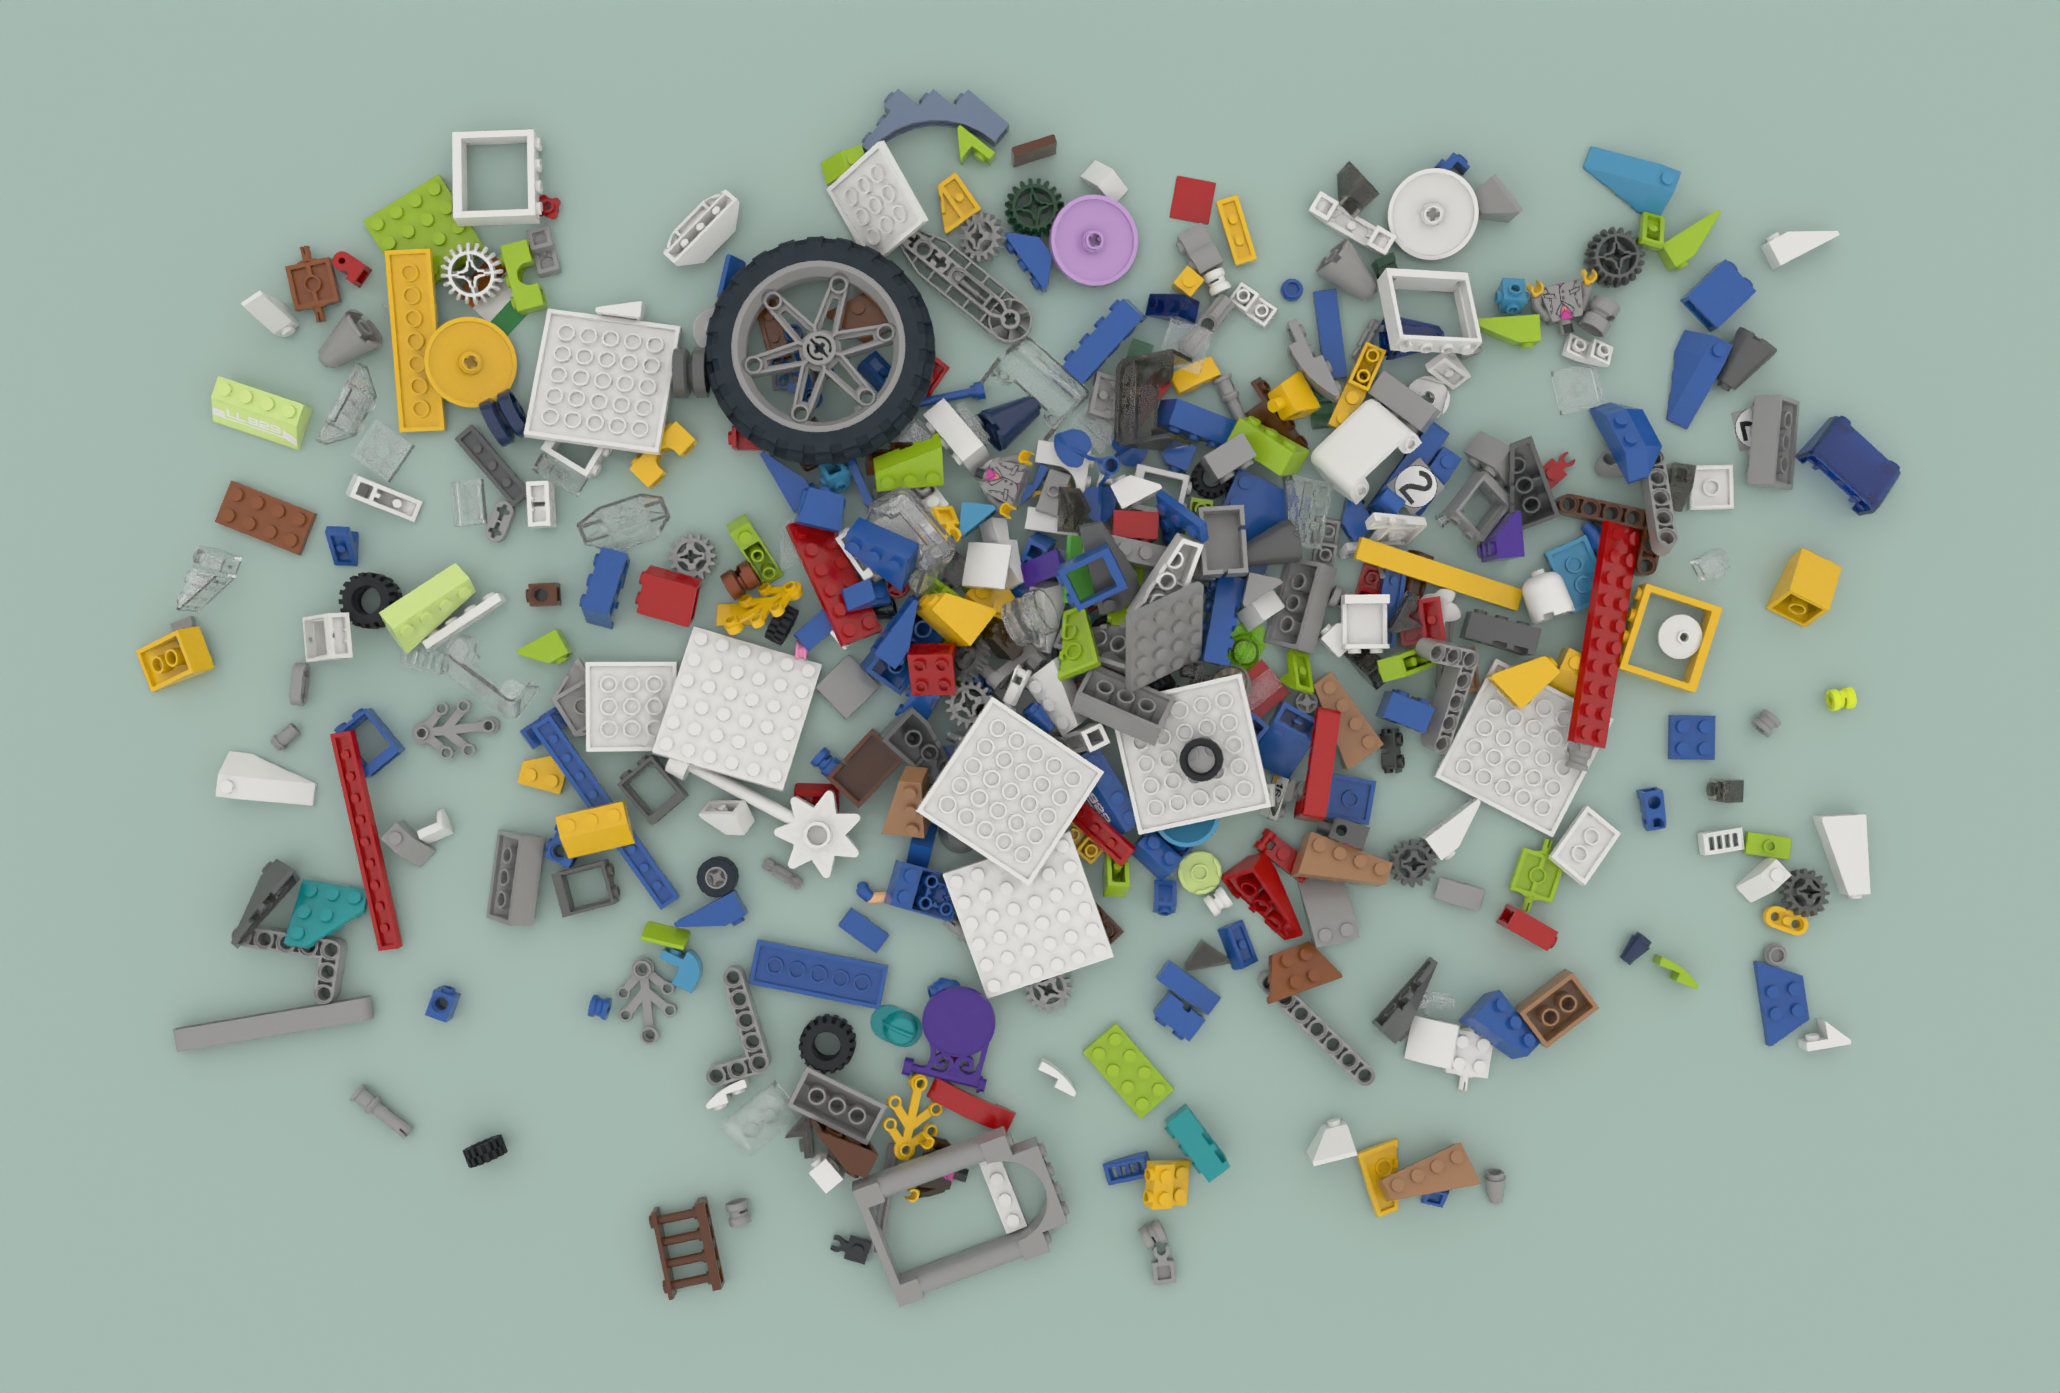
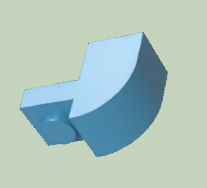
(689, 969)

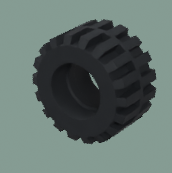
(353, 595)
(823, 1062)

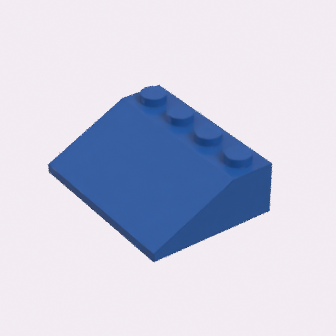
(1262, 505)

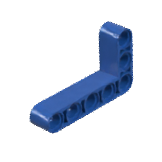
(1388, 501)

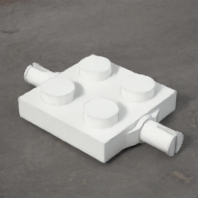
(1471, 1057)

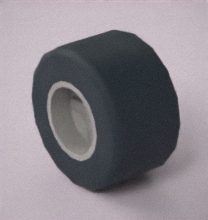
(717, 876)

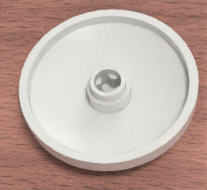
(1433, 213)

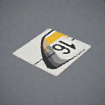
(1280, 788)

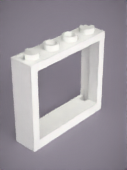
(459, 168)
(1429, 281)

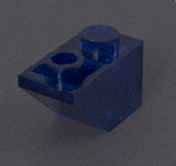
(1172, 305)

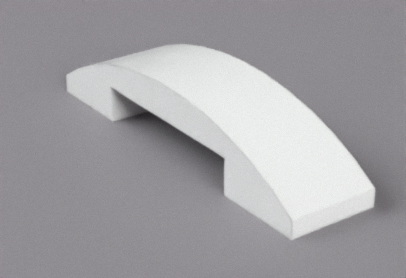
(1355, 229)

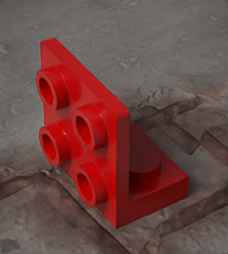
(932, 669)

